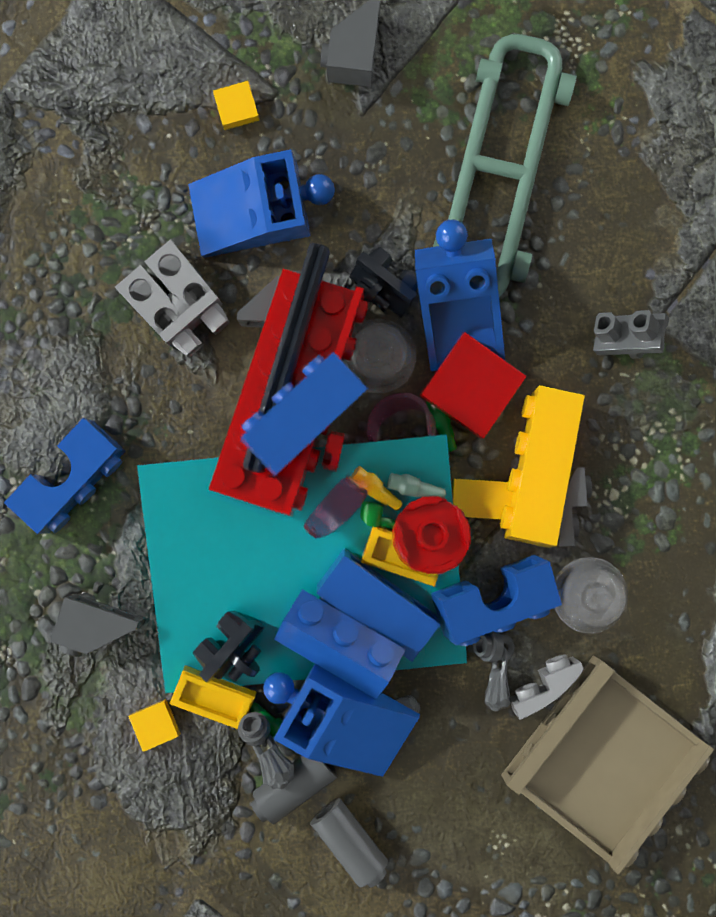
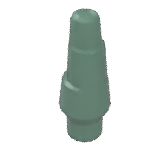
(412, 486)

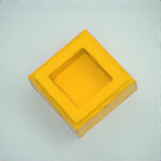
(236, 105)
(154, 725)

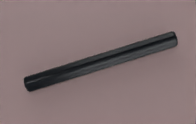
(293, 334)

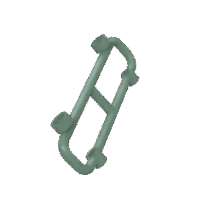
(556, 89)

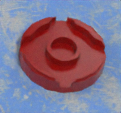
(431, 535)

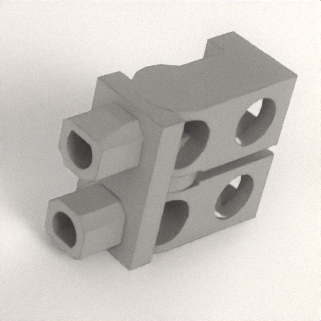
(180, 311)

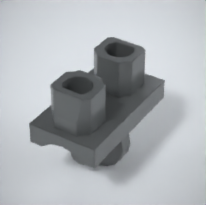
(630, 334)

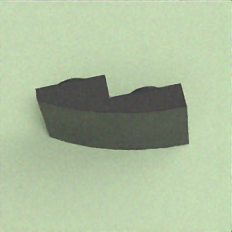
(577, 493)

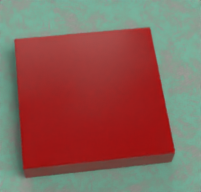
(473, 385)

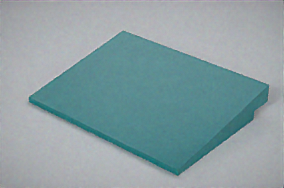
(239, 557)

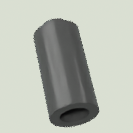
(308, 780)
(350, 844)

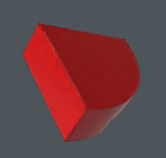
(333, 450)

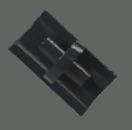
(382, 286)
(219, 660)

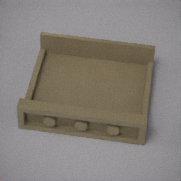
(607, 764)

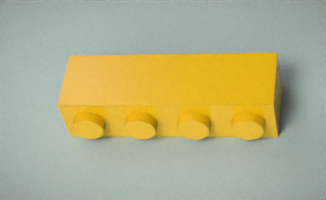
(543, 466)

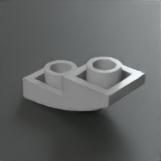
(556, 679)

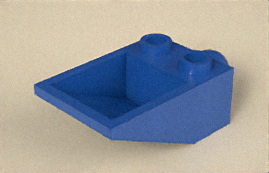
(248, 205)
(458, 292)
(341, 721)

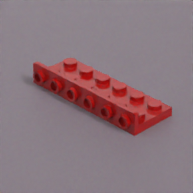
(328, 332)

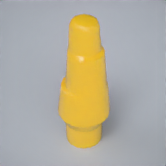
(375, 488)

